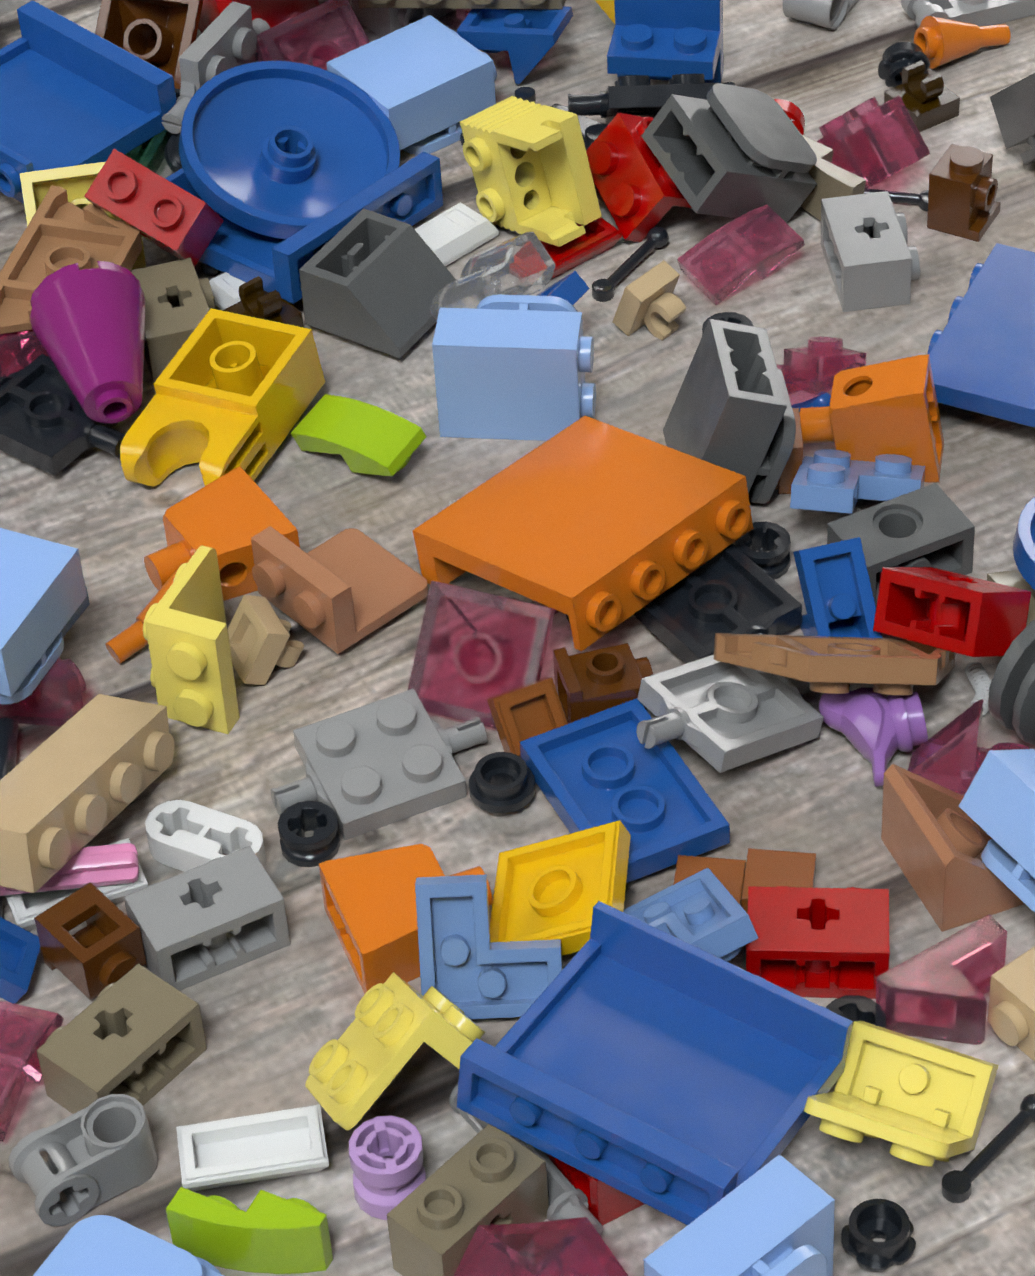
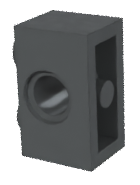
(910, 532)

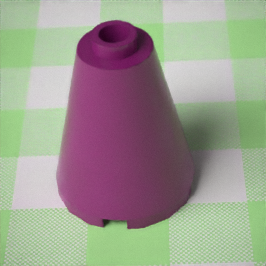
(94, 336)

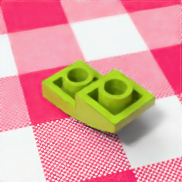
(362, 433)
(268, 1238)

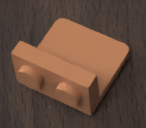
(336, 588)

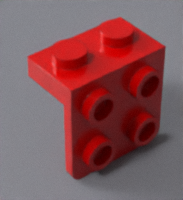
(631, 177)

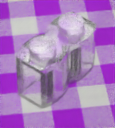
(508, 268)

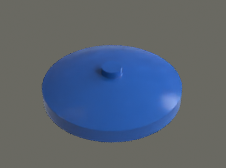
(283, 144)

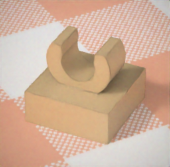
(651, 303)
(260, 641)

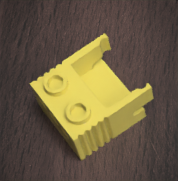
(531, 169)

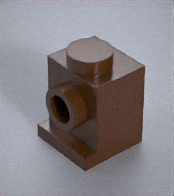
(962, 193)
(597, 679)
(96, 953)

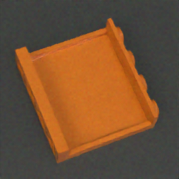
(589, 525)

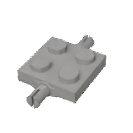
(222, 45)
(726, 712)
(380, 763)

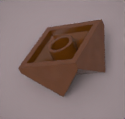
(151, 29)

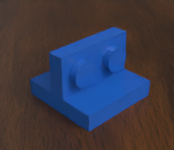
(667, 39)

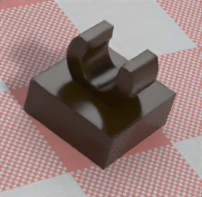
(925, 97)
(265, 305)

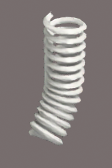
(979, 685)

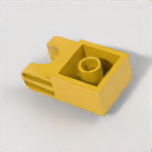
(224, 399)

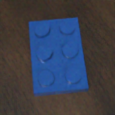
(603, 774)

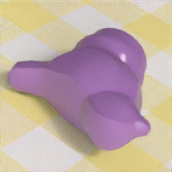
(876, 724)

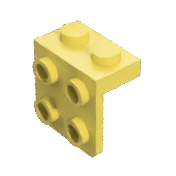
(193, 647)
(385, 1034)
(907, 1094)

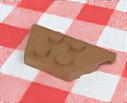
(57, 238)
(838, 661)

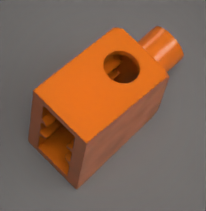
(880, 412)
(222, 518)
(375, 910)

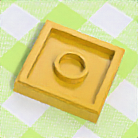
(555, 883)

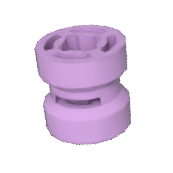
(385, 1163)

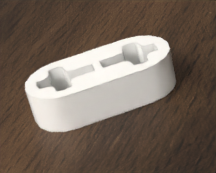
(208, 837)

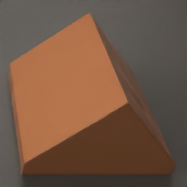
(940, 850)

